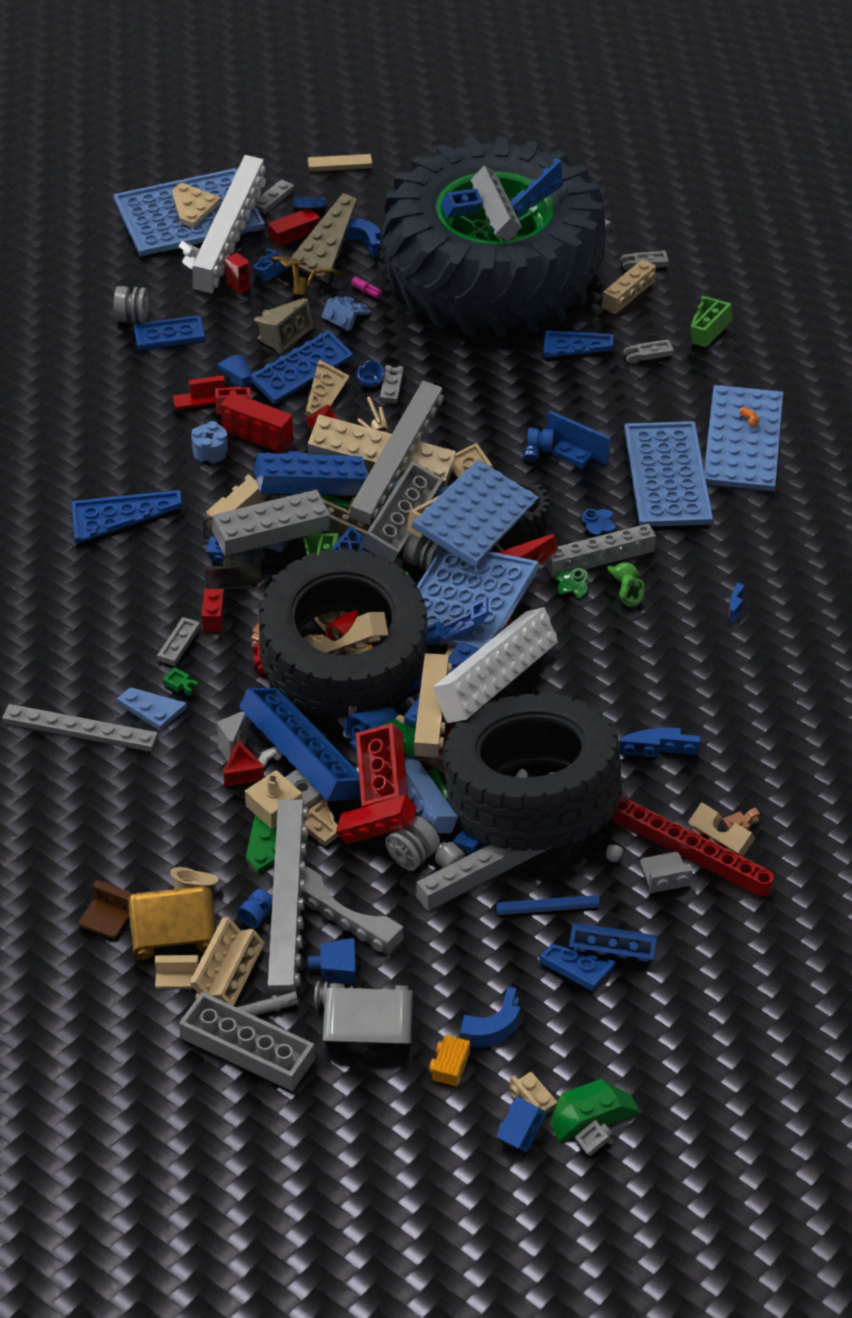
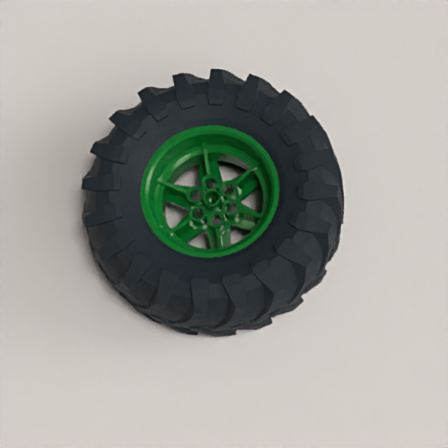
(469, 274)

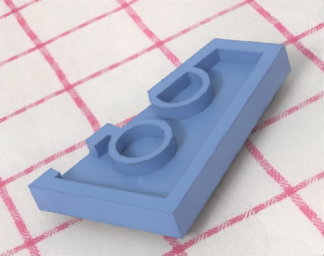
(151, 708)

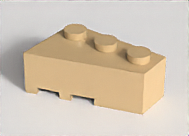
(242, 496)

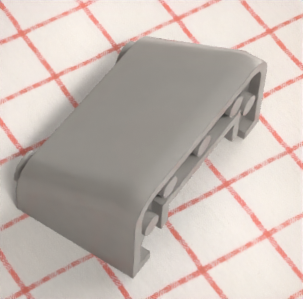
(368, 1014)

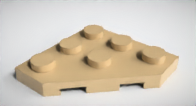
(193, 204)

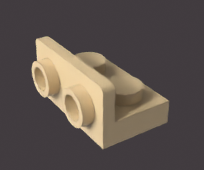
(533, 1091)

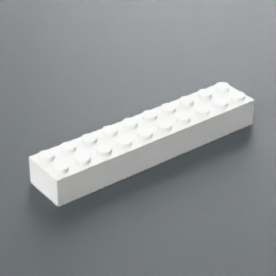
(228, 224)
(495, 665)

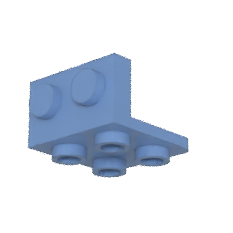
(344, 311)

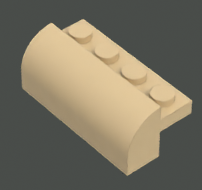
(227, 962)

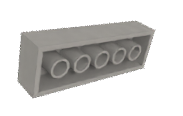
(270, 522)
(389, 528)
(247, 1041)

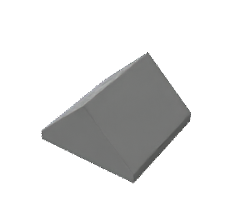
(230, 731)

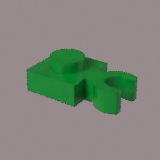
(179, 680)

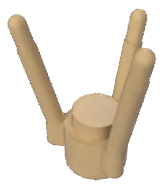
(377, 423)

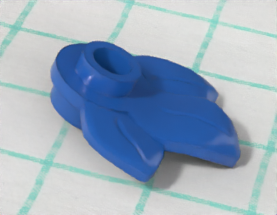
(598, 521)

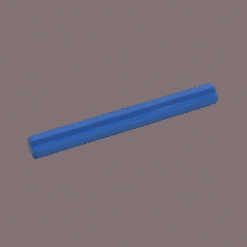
(552, 904)

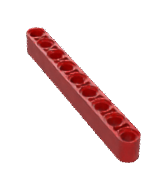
(694, 847)

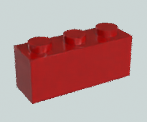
(293, 226)

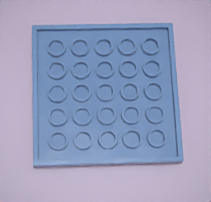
(454, 585)

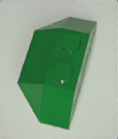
(588, 1103)

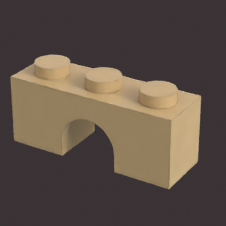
(705, 823)

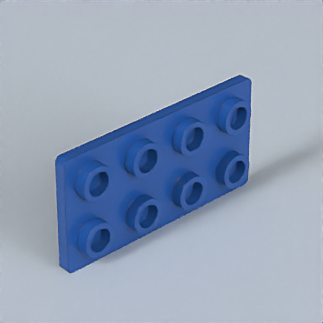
(577, 442)

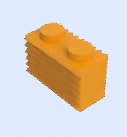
(450, 1060)

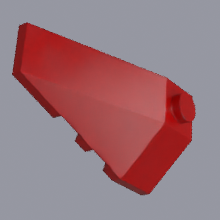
(537, 550)

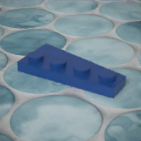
(573, 343)

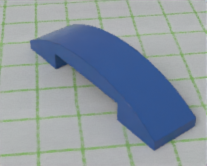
(439, 633)

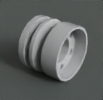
(135, 305)
(420, 551)
(413, 844)

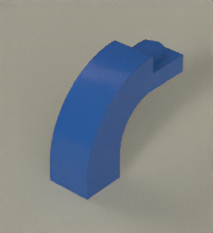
(365, 232)
(493, 1029)

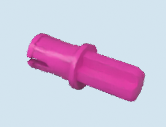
(366, 287)

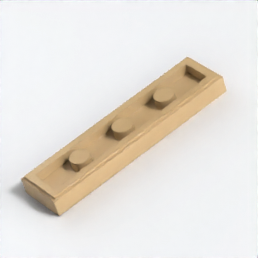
(339, 162)

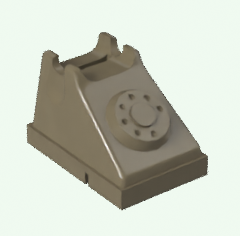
(284, 324)

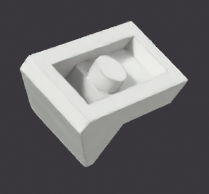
(191, 253)

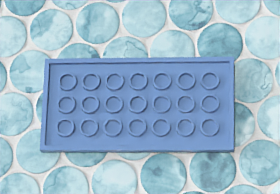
(736, 451)
(668, 474)
(475, 512)

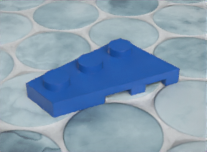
(581, 969)

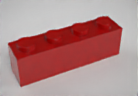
(376, 819)

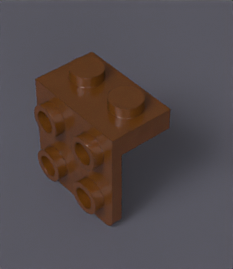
(107, 911)

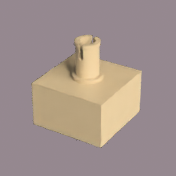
(264, 797)

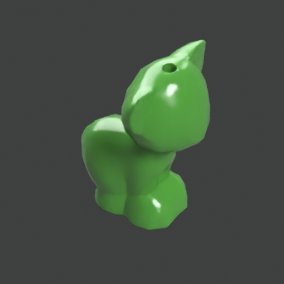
(631, 588)

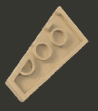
(325, 387)

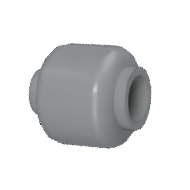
(448, 854)

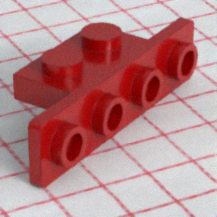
(201, 392)

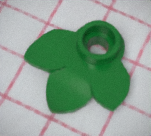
(570, 582)

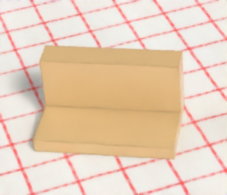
(175, 971)

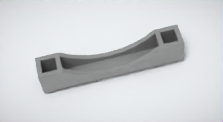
(376, 930)

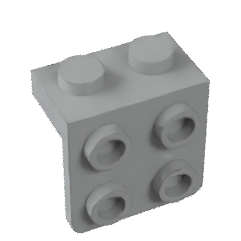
(666, 872)

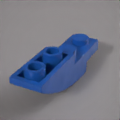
(652, 741)

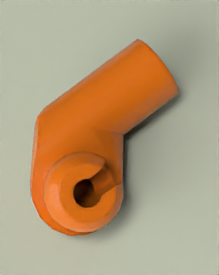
(751, 415)

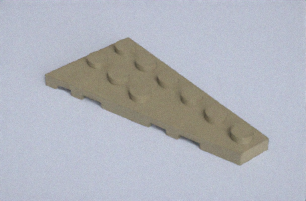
(326, 239)

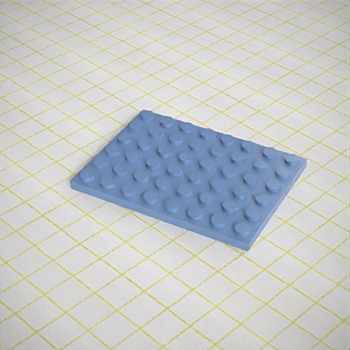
(154, 219)

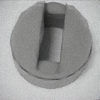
(614, 853)

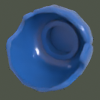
(370, 374)

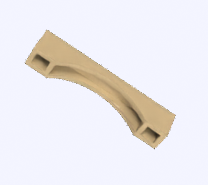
(365, 629)

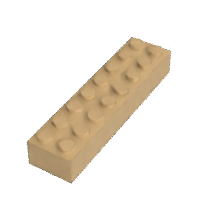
(348, 439)

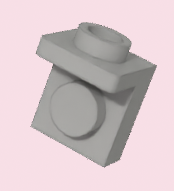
(594, 1137)

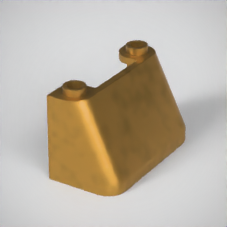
(171, 919)

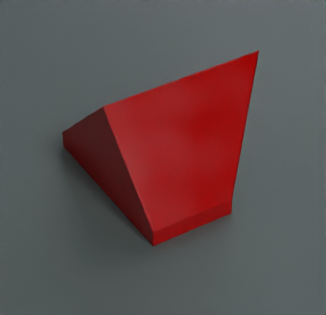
(242, 767)

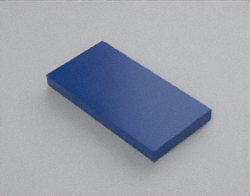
(169, 332)

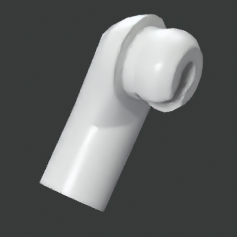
(268, 754)

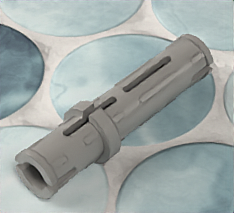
(271, 1004)

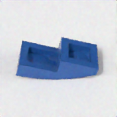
(736, 602)

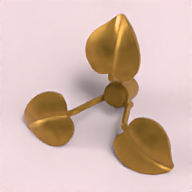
(300, 283)

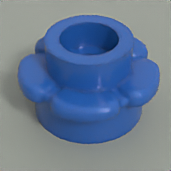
(531, 453)

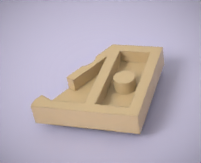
(321, 823)

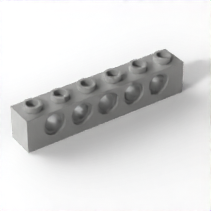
(602, 549)

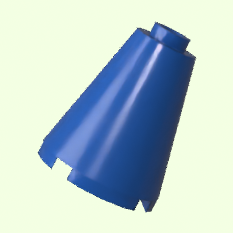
(367, 720)

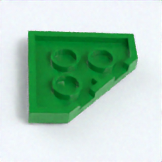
(262, 846)

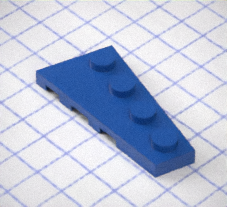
(539, 189)

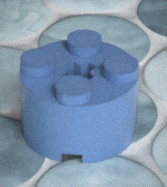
(209, 442)

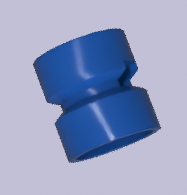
(540, 439)
(256, 908)

